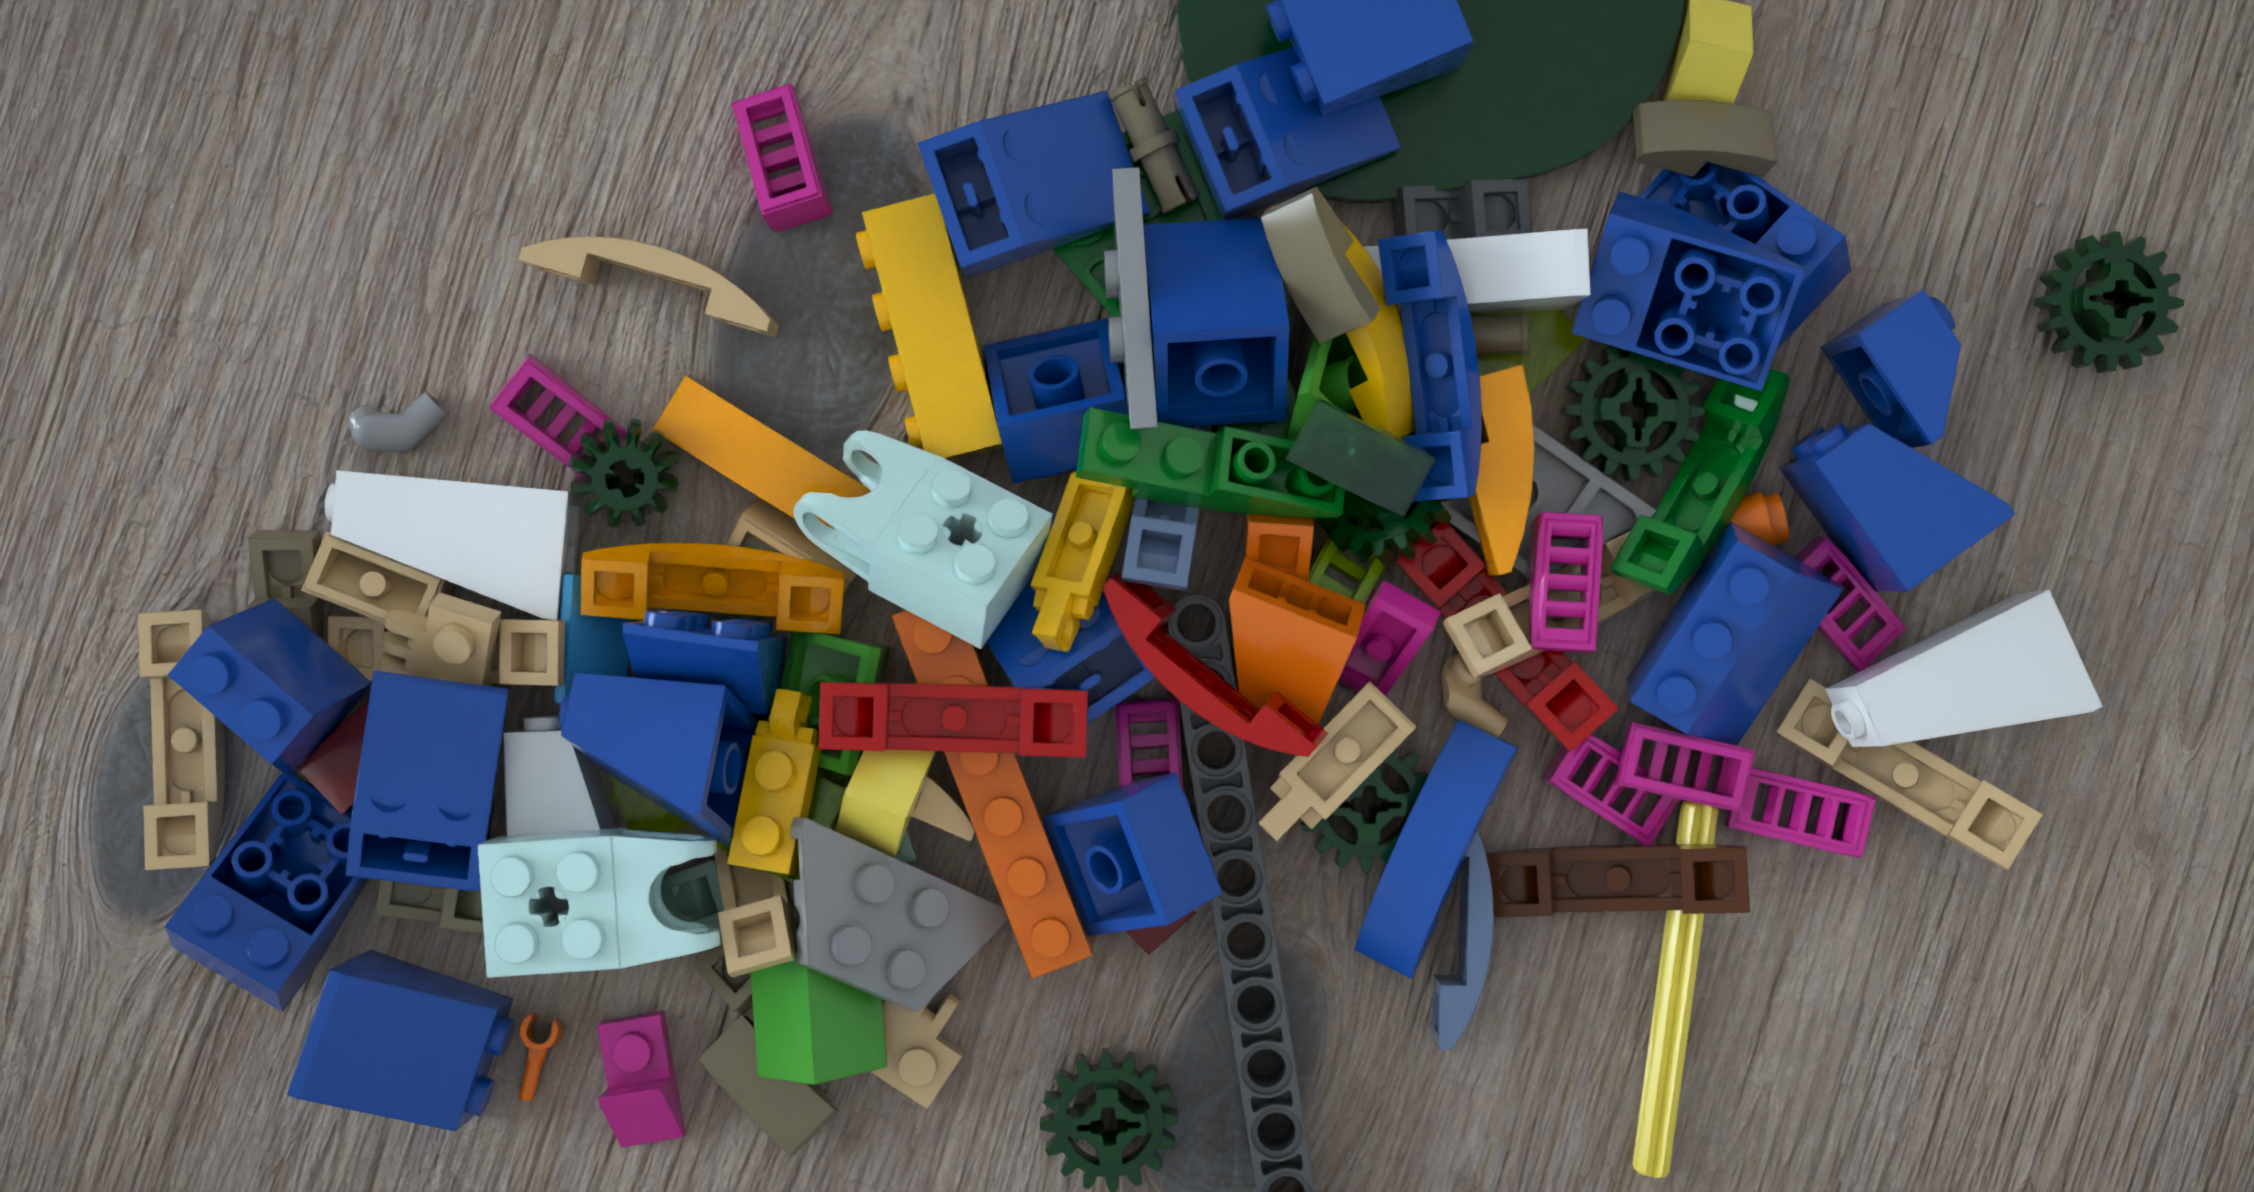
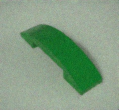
(1707, 487)

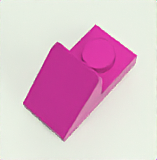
(1388, 638)
(641, 1080)

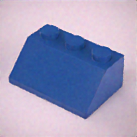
(1731, 637)

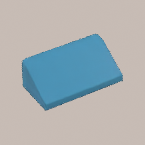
(591, 642)

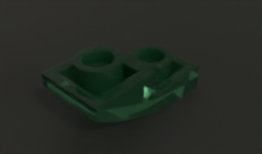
(1360, 457)

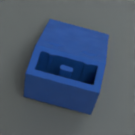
(1264, 142)
(1027, 180)
(1766, 218)
(1687, 293)
(728, 653)
(1096, 661)
(426, 781)
(272, 895)

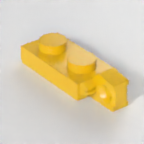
(1078, 558)
(776, 787)

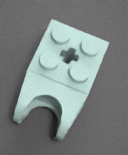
(929, 535)
(611, 895)

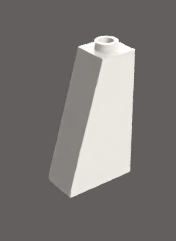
(1520, 270)
(476, 535)
(1977, 675)
(550, 786)

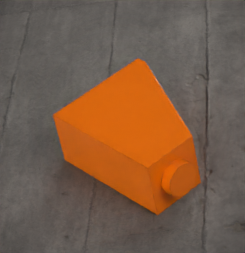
(1290, 637)

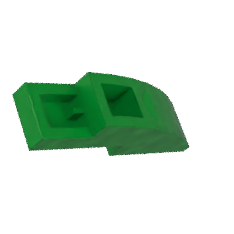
(1203, 469)

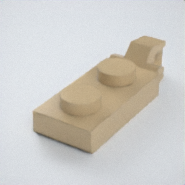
(1354, 747)

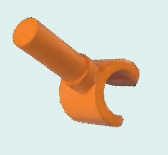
(536, 1054)

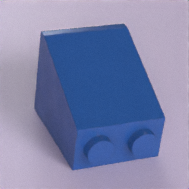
(1368, 46)
(1216, 323)
(1889, 504)
(271, 682)
(665, 742)
(402, 1043)

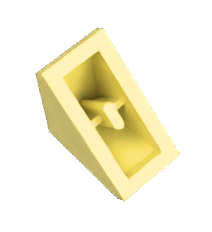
(1711, 51)
(883, 797)

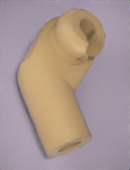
(1464, 697)

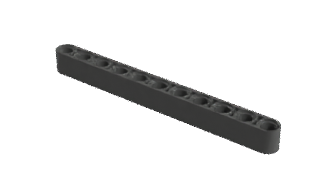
(1258, 967)

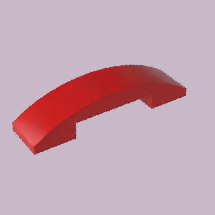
(1545, 684)
(953, 718)
(1275, 726)

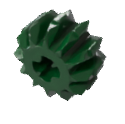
(611, 490)

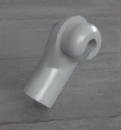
(396, 431)

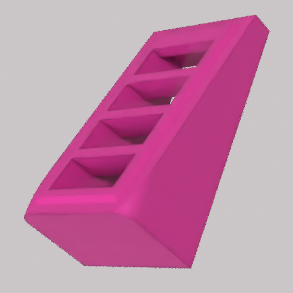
(795, 196)
(533, 369)
(1565, 526)
(1822, 553)
(1149, 712)
(1566, 765)
(1732, 774)
(1853, 826)

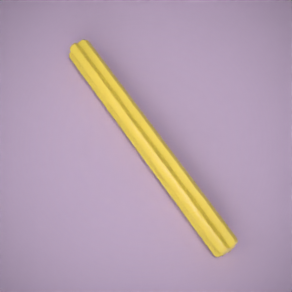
(1671, 1014)

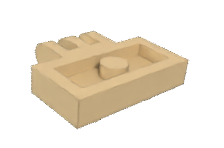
(449, 644)
(916, 1054)

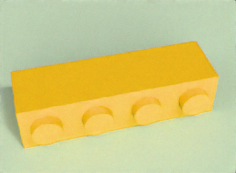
(931, 327)

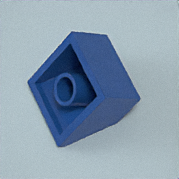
(1901, 366)
(1043, 391)
(1133, 856)

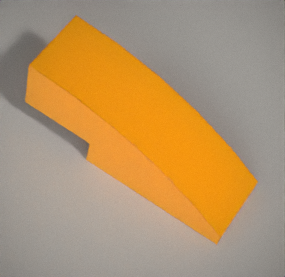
(1504, 468)

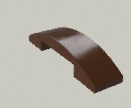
(1620, 879)

